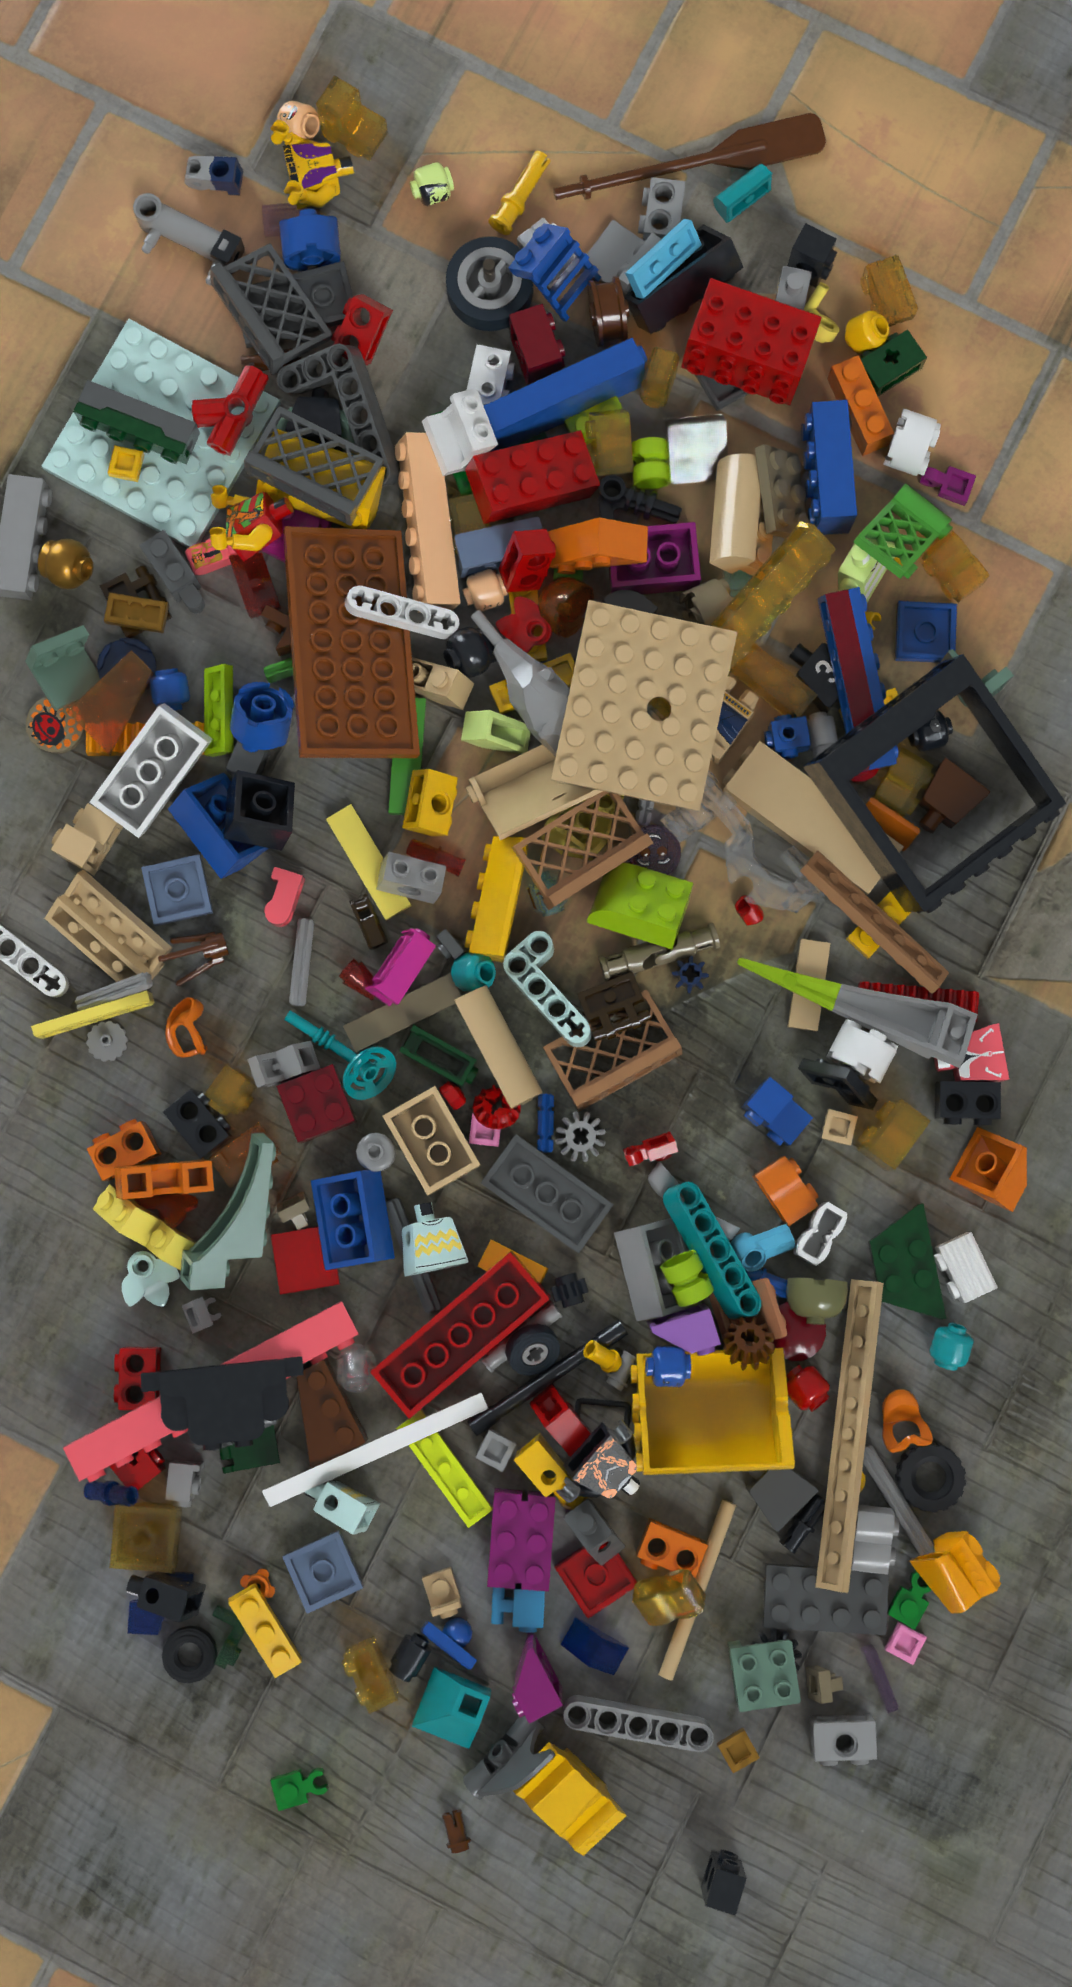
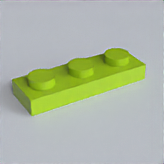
(218, 709)

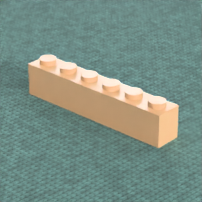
(427, 523)

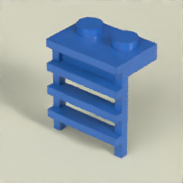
(545, 257)

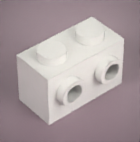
(490, 373)

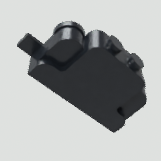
(224, 1400)

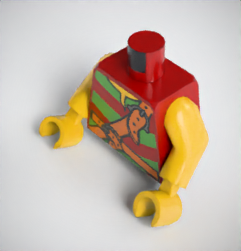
(250, 521)

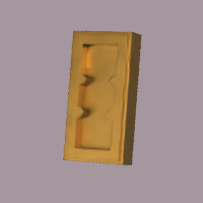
(136, 612)

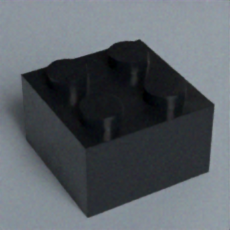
(259, 810)

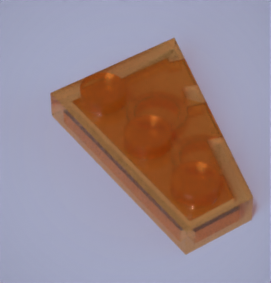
(112, 700)

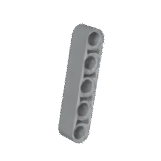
(649, 1733)

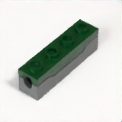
(136, 422)

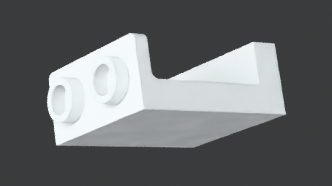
(460, 432)

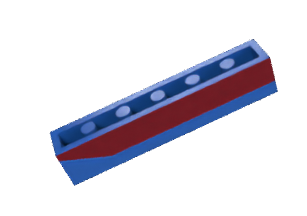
(854, 661)

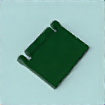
(261, 1453)

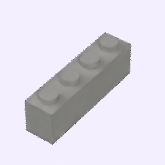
(21, 534)

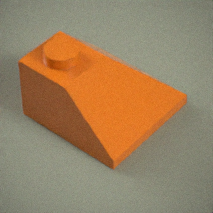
(993, 1169)

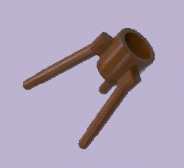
(212, 945)

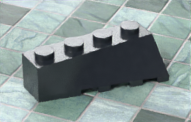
(688, 283)

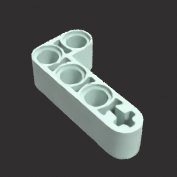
(551, 994)

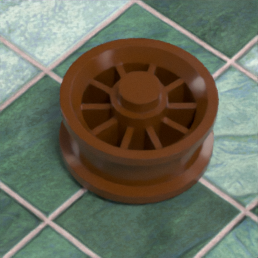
(608, 311)

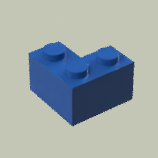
(777, 1112)

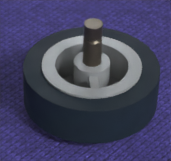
(483, 287)

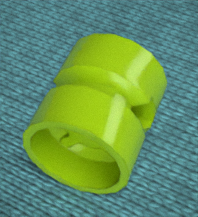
(651, 466)
(688, 1280)

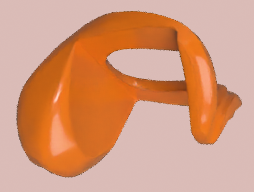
(185, 1014)
(898, 1407)

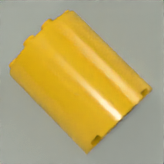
(715, 1420)

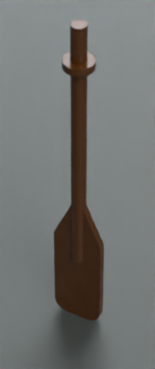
(743, 150)

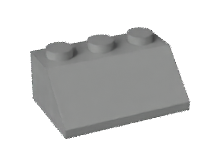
(642, 1254)

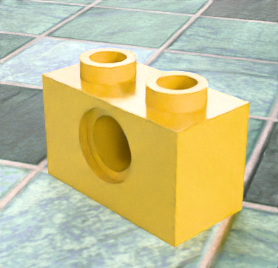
(419, 813)

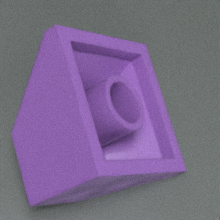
(688, 1329)

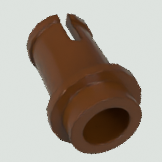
(456, 1832)

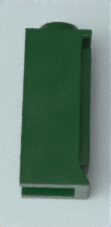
(468, 1071)

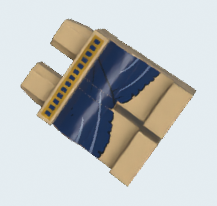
(732, 719)

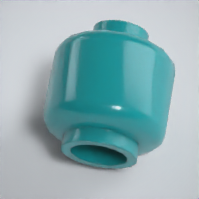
(473, 971)
(951, 1346)

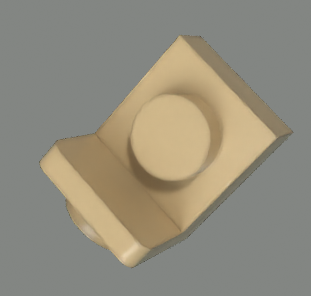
(442, 1593)

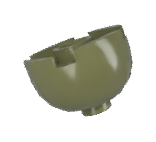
(816, 1298)

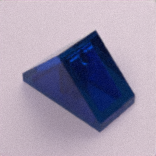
(594, 1647)

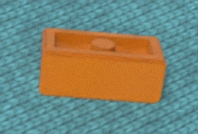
(893, 824)

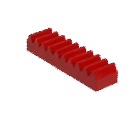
(965, 999)

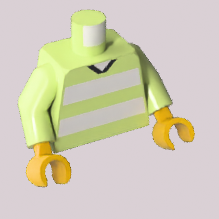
(864, 572)

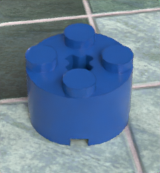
(309, 240)
(261, 716)

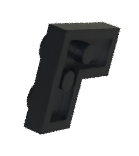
(841, 1078)

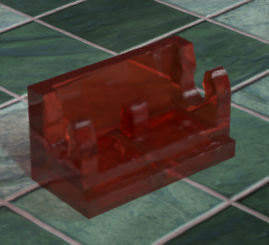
(254, 584)

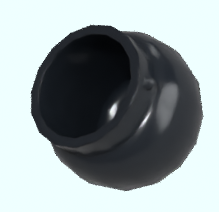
(469, 652)

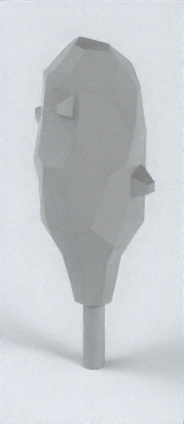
(532, 687)

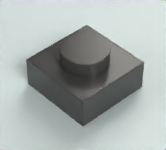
(448, 945)

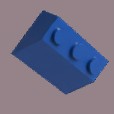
(202, 816)
(352, 1219)

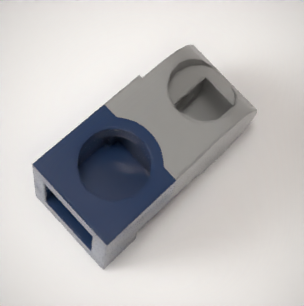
(214, 174)

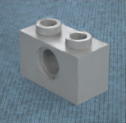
(411, 877)
(826, 1730)

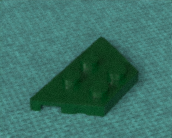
(906, 1265)

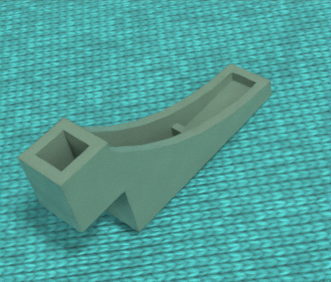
(239, 1228)

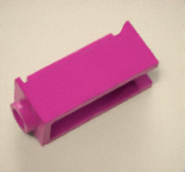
(401, 966)

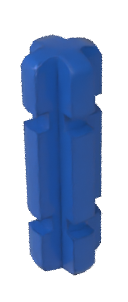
(545, 1123)

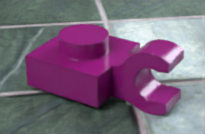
(953, 484)

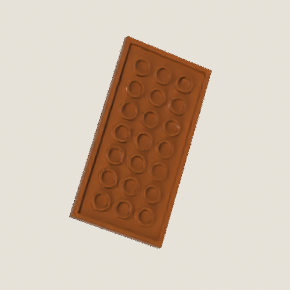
(348, 670)

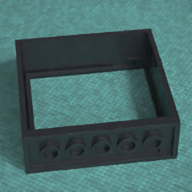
(889, 727)

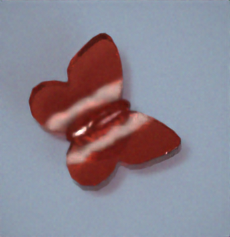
(170, 1207)

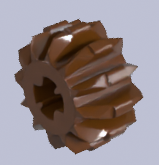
(760, 1339)

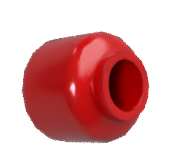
(807, 1388)

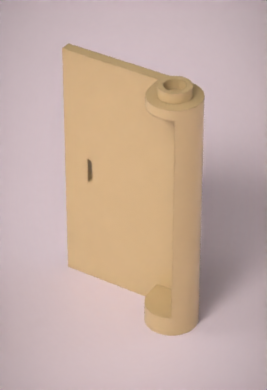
(523, 792)

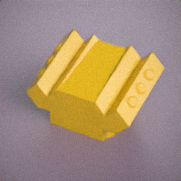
(571, 1800)

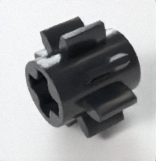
(569, 1290)

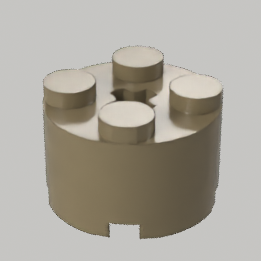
(706, 601)

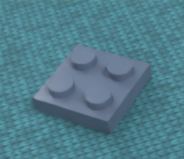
(177, 890)
(323, 1571)

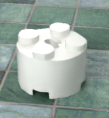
(911, 441)
(864, 1051)

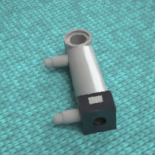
(185, 231)

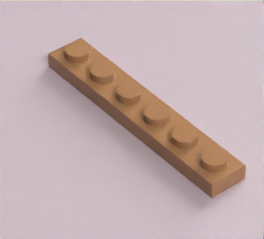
(874, 922)

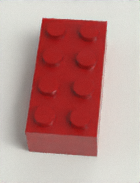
(532, 476)

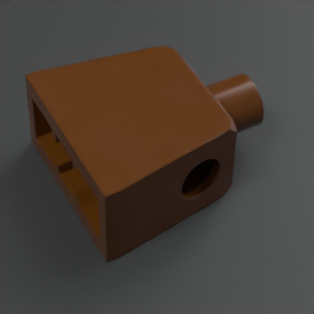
(949, 796)

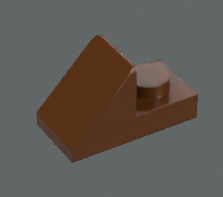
(277, 623)

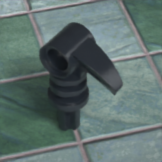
(635, 500)

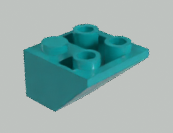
(452, 1707)

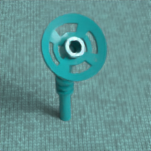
(362, 1065)

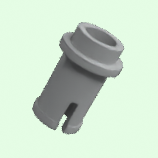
(619, 1378)

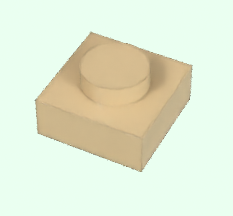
(839, 1127)

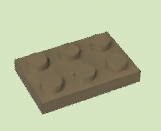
(780, 490)

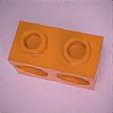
(124, 1153)
(675, 1541)

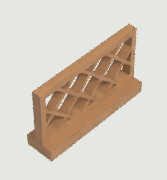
(588, 872)
(619, 1075)

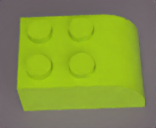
(641, 904)

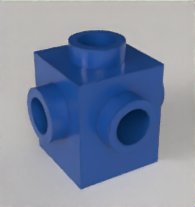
(796, 731)

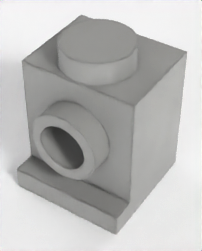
(183, 1482)

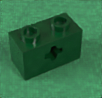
(905, 354)

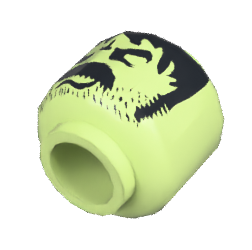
(432, 184)

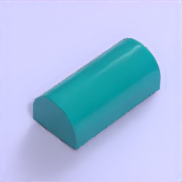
(743, 192)

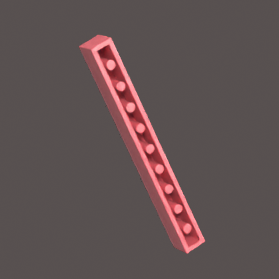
(144, 1426)

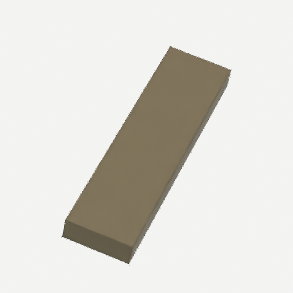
(395, 1018)

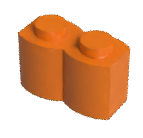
(786, 1190)

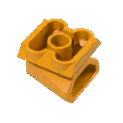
(957, 1571)

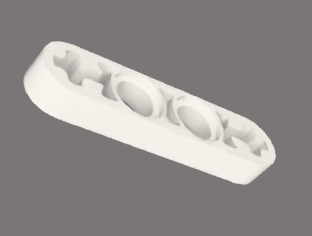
(402, 608)
(24, 952)

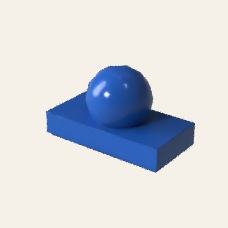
(455, 1636)

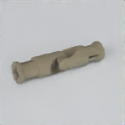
(639, 957)

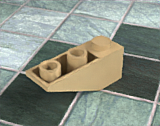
(441, 683)

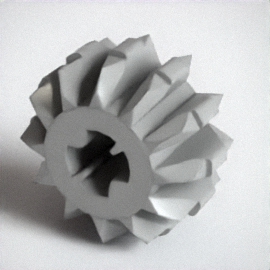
(591, 1136)

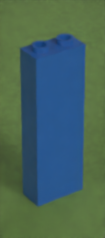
(566, 393)

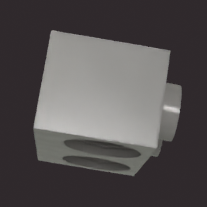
(665, 213)

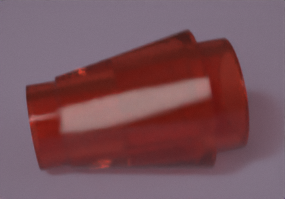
(357, 977)

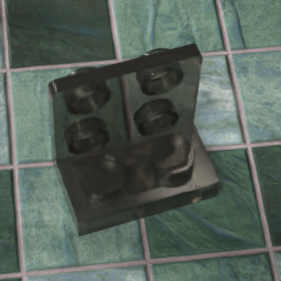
(696, 447)

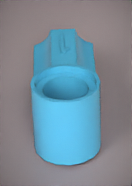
(756, 1249)

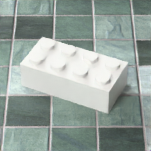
(151, 770)

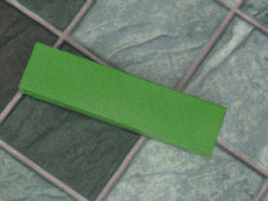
(402, 767)

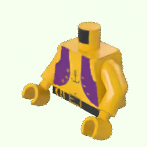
(310, 168)

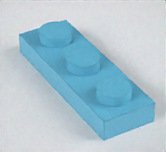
(663, 258)

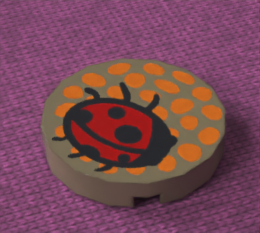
(53, 729)

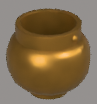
(65, 563)

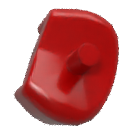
(749, 912)

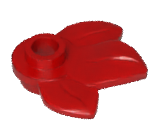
(521, 626)

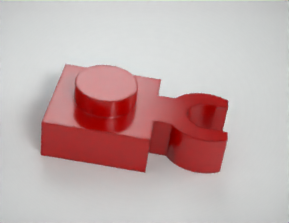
(655, 1148)

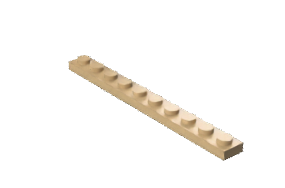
(849, 1436)

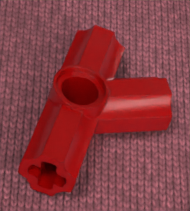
(218, 411)

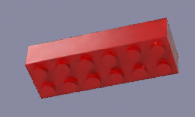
(460, 1334)

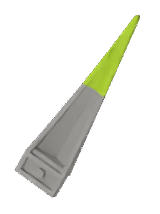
(915, 1023)

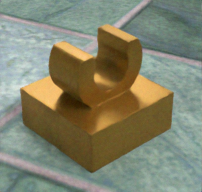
(738, 1750)

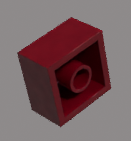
(535, 343)
(316, 1104)

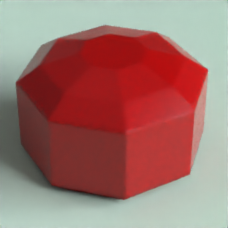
(453, 1095)

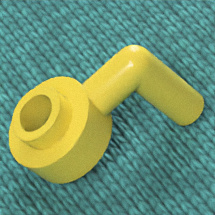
(827, 328)

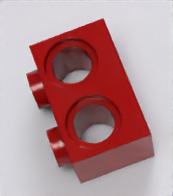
(368, 333)
(527, 560)
(130, 1377)

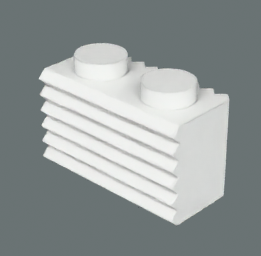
(964, 1267)

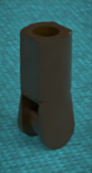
(371, 925)

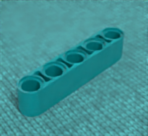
(724, 1258)

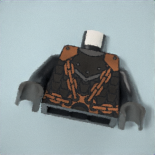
(602, 1465)

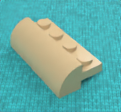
(738, 517)
(106, 930)
(498, 1046)

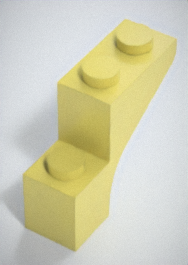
(143, 1227)

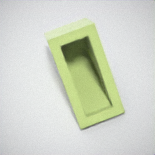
(495, 732)

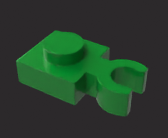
(908, 1604)
(293, 1788)

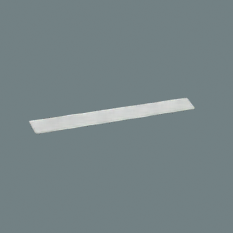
(375, 1450)

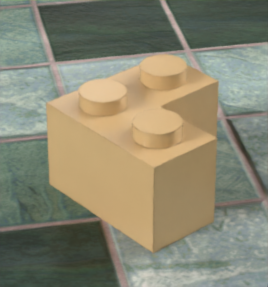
(88, 840)

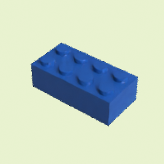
(830, 467)

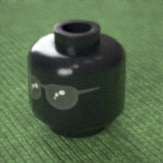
(932, 734)

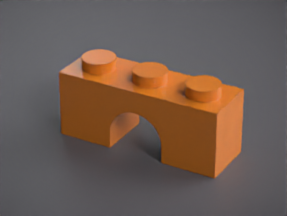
(869, 422)
(164, 1178)

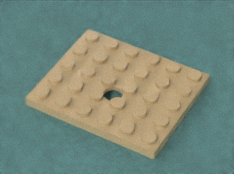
(606, 728)

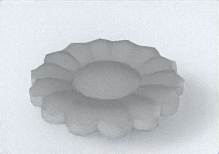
(107, 1041)

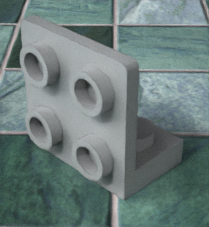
(617, 252)

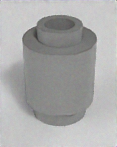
(821, 732)

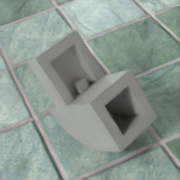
(284, 1064)

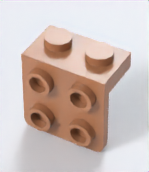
(768, 1313)

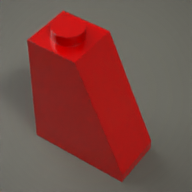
(560, 1419)

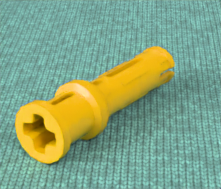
(513, 203)

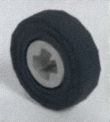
(530, 1337)

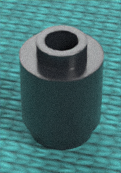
(410, 1657)

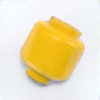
(866, 332)

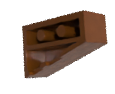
(327, 1415)

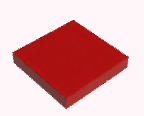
(301, 1261)
(593, 1584)

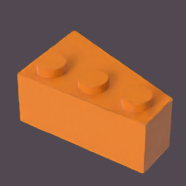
(598, 545)

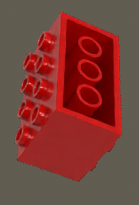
(750, 342)

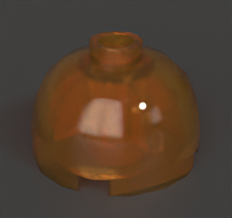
(564, 603)

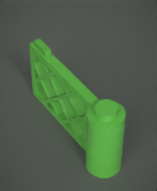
(915, 515)

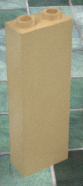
(798, 812)

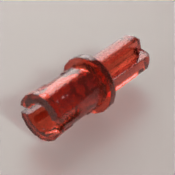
(435, 855)

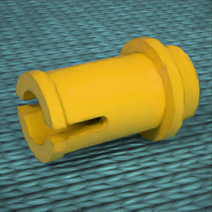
(607, 1359)

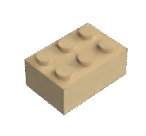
(431, 1140)

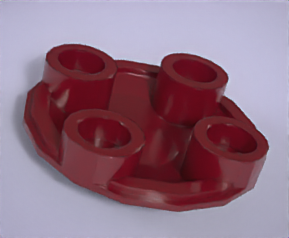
(802, 1339)

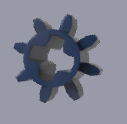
(696, 969)

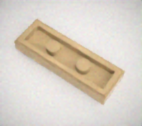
(812, 962)

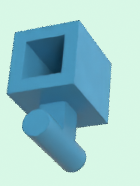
(526, 1608)

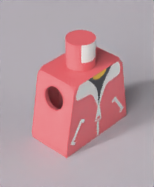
(983, 1060)

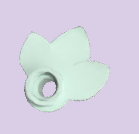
(148, 1284)

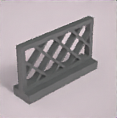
(246, 313)
(301, 487)

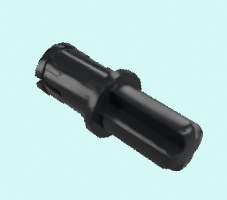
(804, 1524)

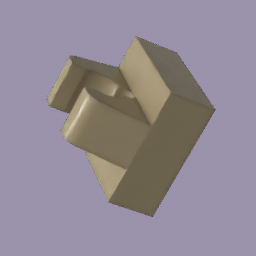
(294, 1209)
(822, 1684)

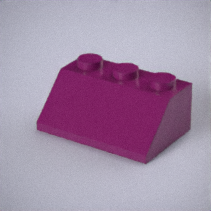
(536, 1683)

